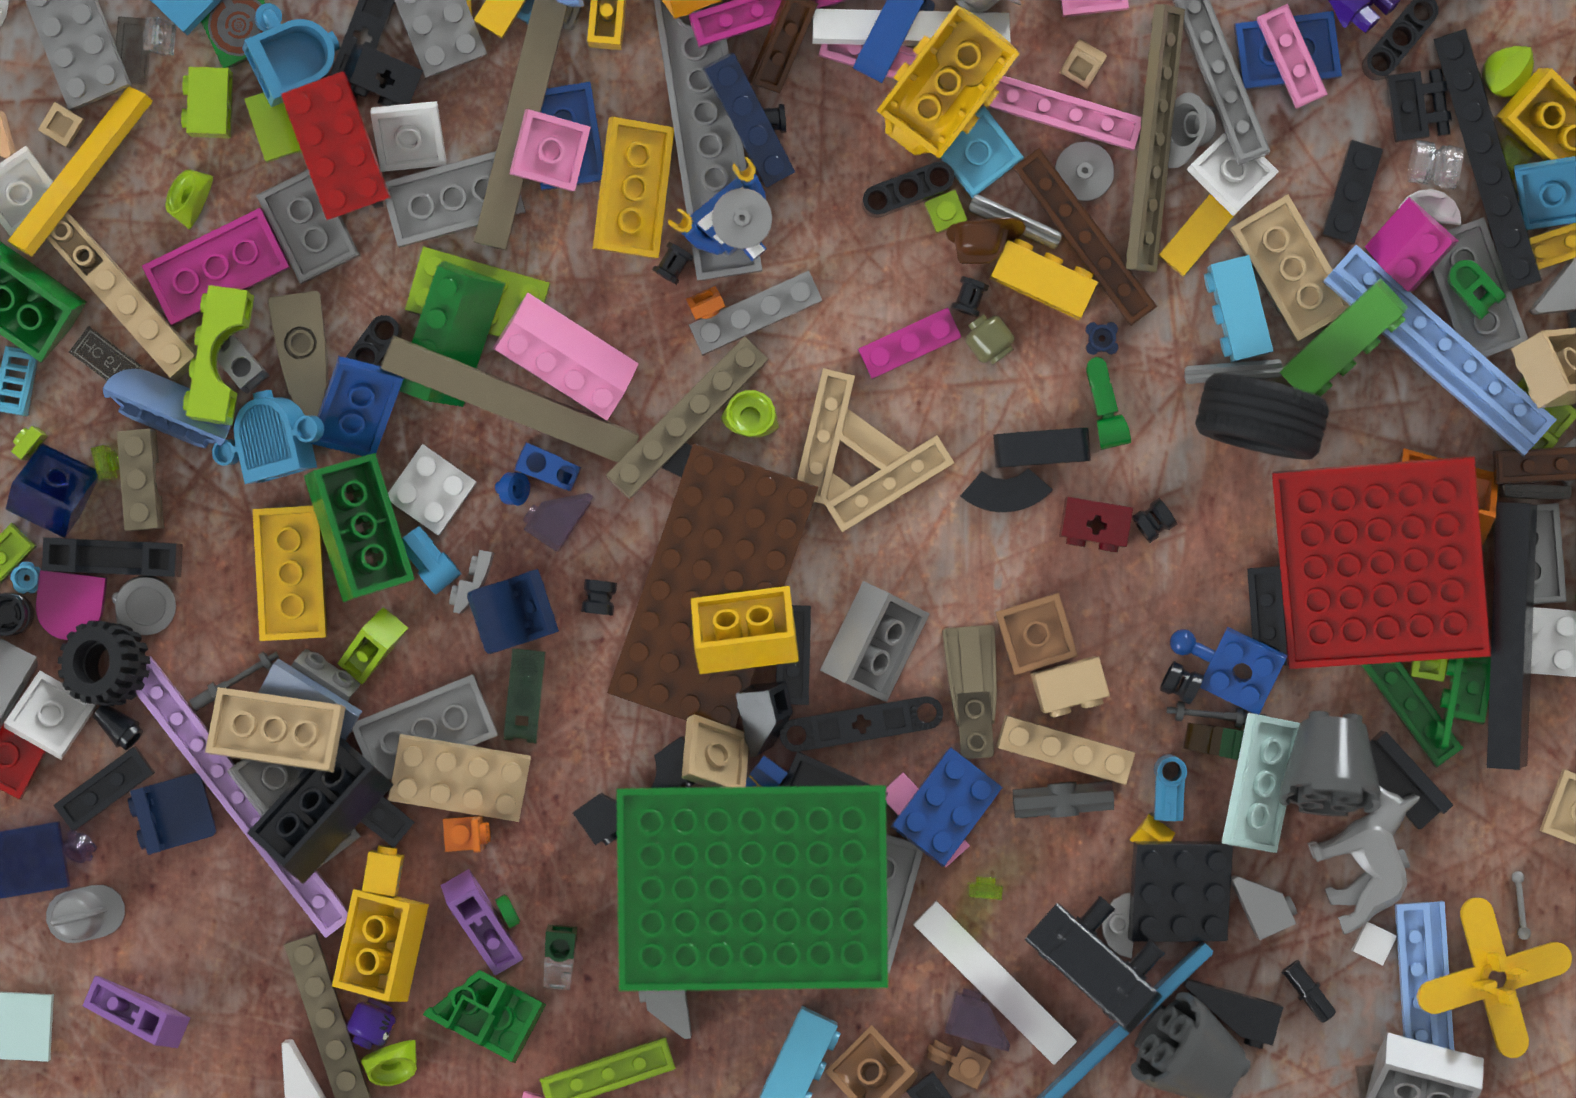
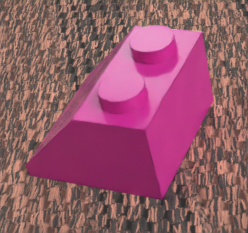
(1410, 245)

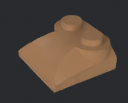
(872, 1069)

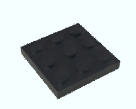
(1180, 891)

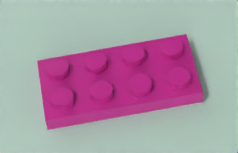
(228, 257)

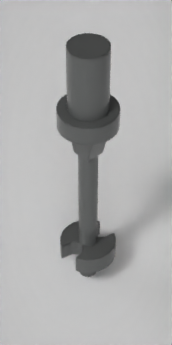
(210, 694)
(1239, 717)

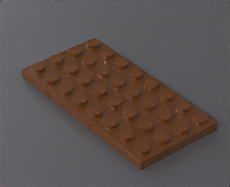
(724, 535)

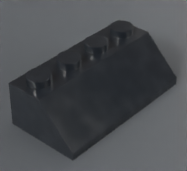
(319, 812)

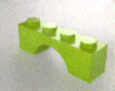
(224, 314)

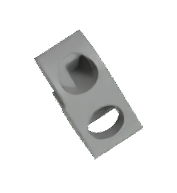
(241, 365)

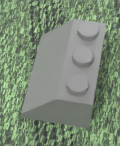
(874, 641)
(1424, 1071)

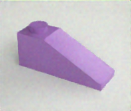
(480, 922)
(136, 1013)

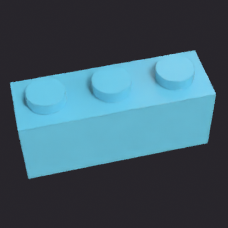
(1238, 309)
(801, 1056)

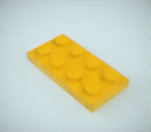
(633, 187)
(289, 573)

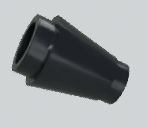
(119, 727)

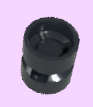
(15, 614)

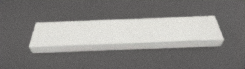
(854, 26)
(995, 983)

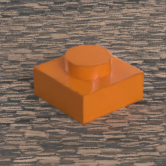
(706, 303)

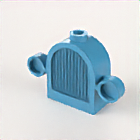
(288, 53)
(270, 439)

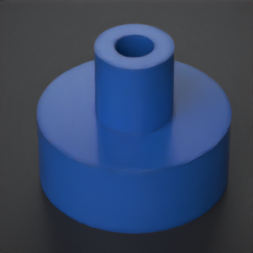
(513, 488)

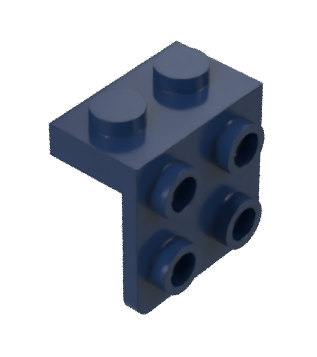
(512, 612)
(172, 813)

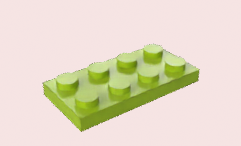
(513, 294)

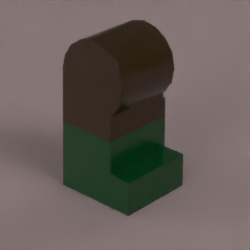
(1213, 740)

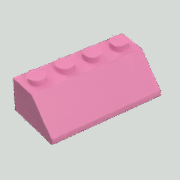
(566, 356)

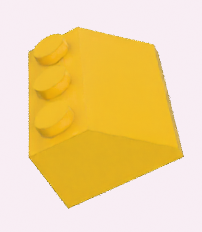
(744, 630)
(380, 946)

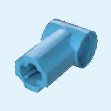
(434, 567)
(1169, 792)

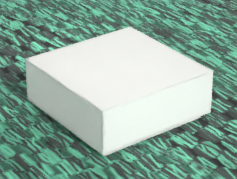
(1374, 943)

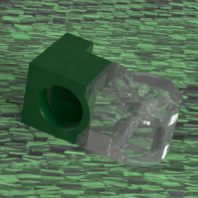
(559, 956)

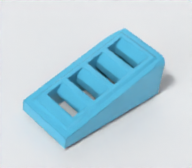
(26, 393)

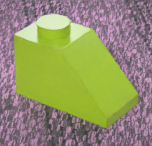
(372, 645)

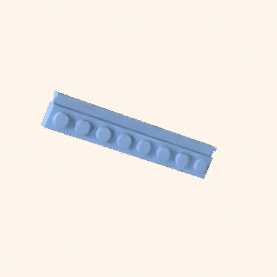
(1448, 357)
(1422, 958)

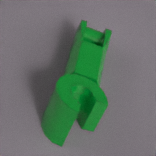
(1111, 428)

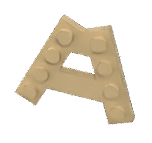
(898, 470)

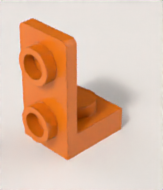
(466, 833)

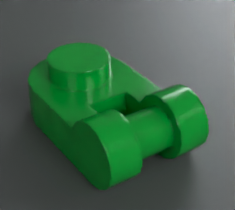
(1465, 278)

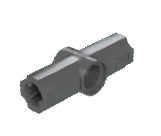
(1063, 799)

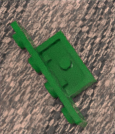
(1466, 696)

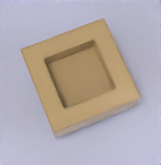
(61, 125)

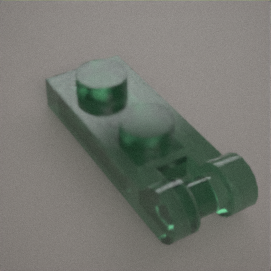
(524, 694)

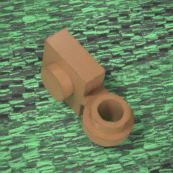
(966, 1066)

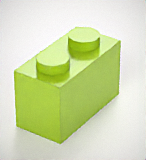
(208, 102)

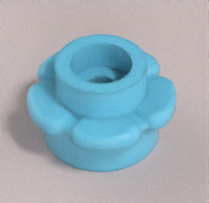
(18, 580)

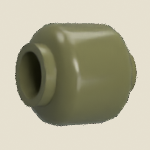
(990, 339)

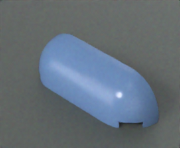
(159, 405)

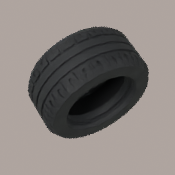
(1262, 416)

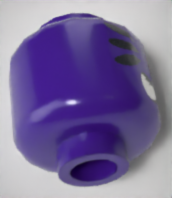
(371, 1023)

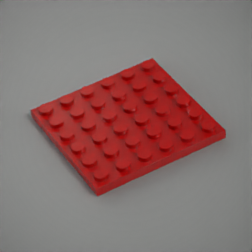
(1381, 563)

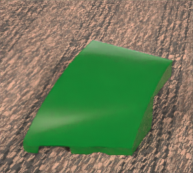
(489, 1014)

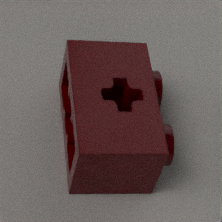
(1114, 517)

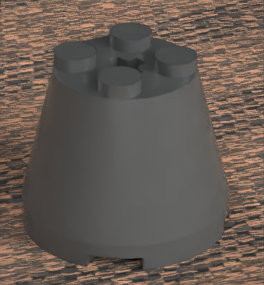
(1331, 767)
(1188, 1051)

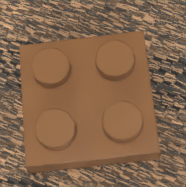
(1036, 634)

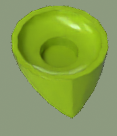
(1508, 70)
(188, 196)
(750, 414)
(391, 1063)

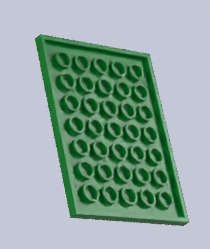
(752, 888)

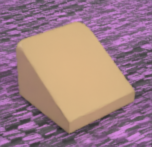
(1083, 63)

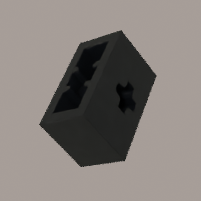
(399, 76)

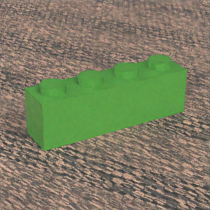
(1344, 339)

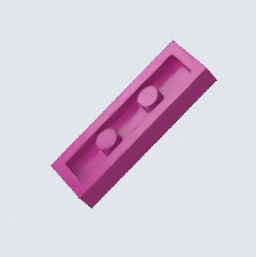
(909, 343)

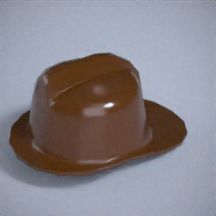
(983, 240)

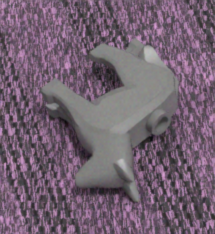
(1374, 849)

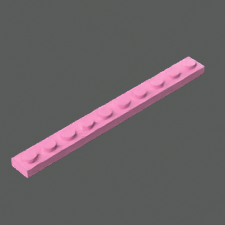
(1031, 102)

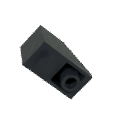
(764, 714)

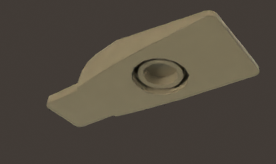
(301, 347)
(972, 686)

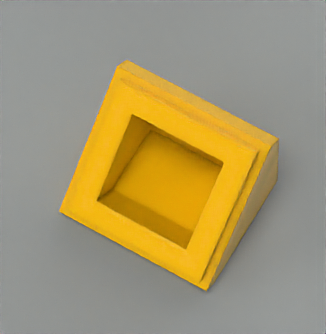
(1152, 831)

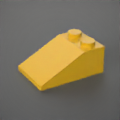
(1543, 115)

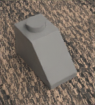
(1560, 294)
(1264, 907)
(670, 1008)

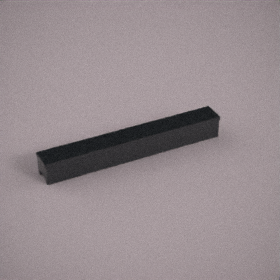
(1511, 635)

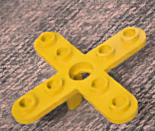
(1474, 982)

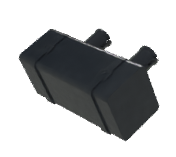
(1093, 967)

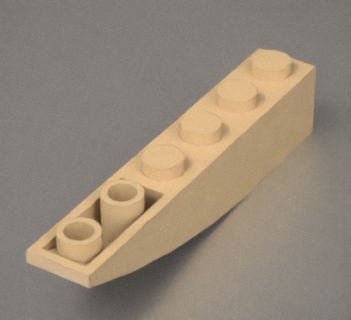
(122, 297)

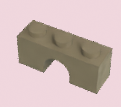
(138, 480)

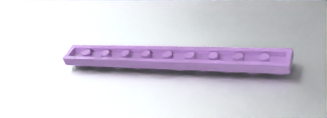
(191, 739)

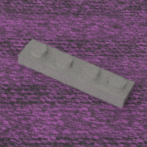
(756, 312)

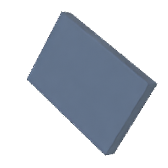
(291, 683)

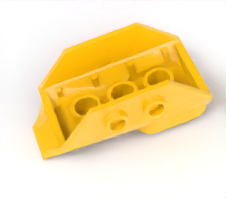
(946, 83)

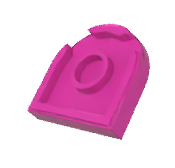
(68, 601)

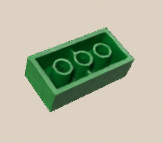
(371, 510)

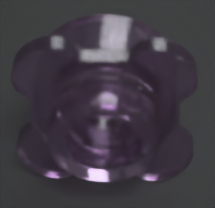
(79, 847)

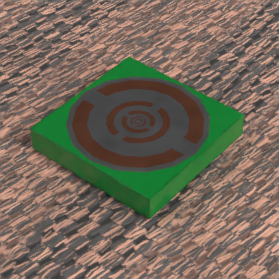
(228, 28)

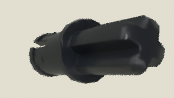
(1309, 991)

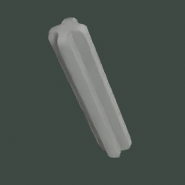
(1034, 229)
(1254, 369)

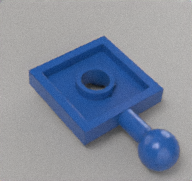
(1220, 674)

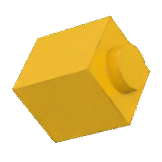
(383, 871)

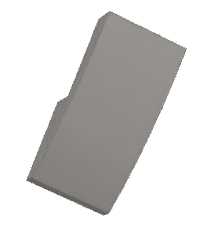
(479, 568)

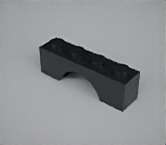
(112, 557)
(600, 813)

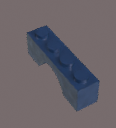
(749, 119)

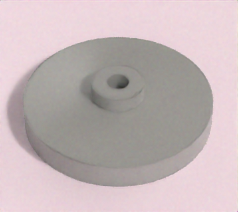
(1086, 170)
(742, 218)
(146, 605)

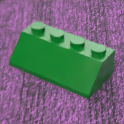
(34, 306)
(455, 322)

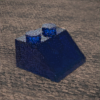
(52, 490)

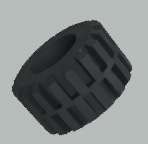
(82, 658)

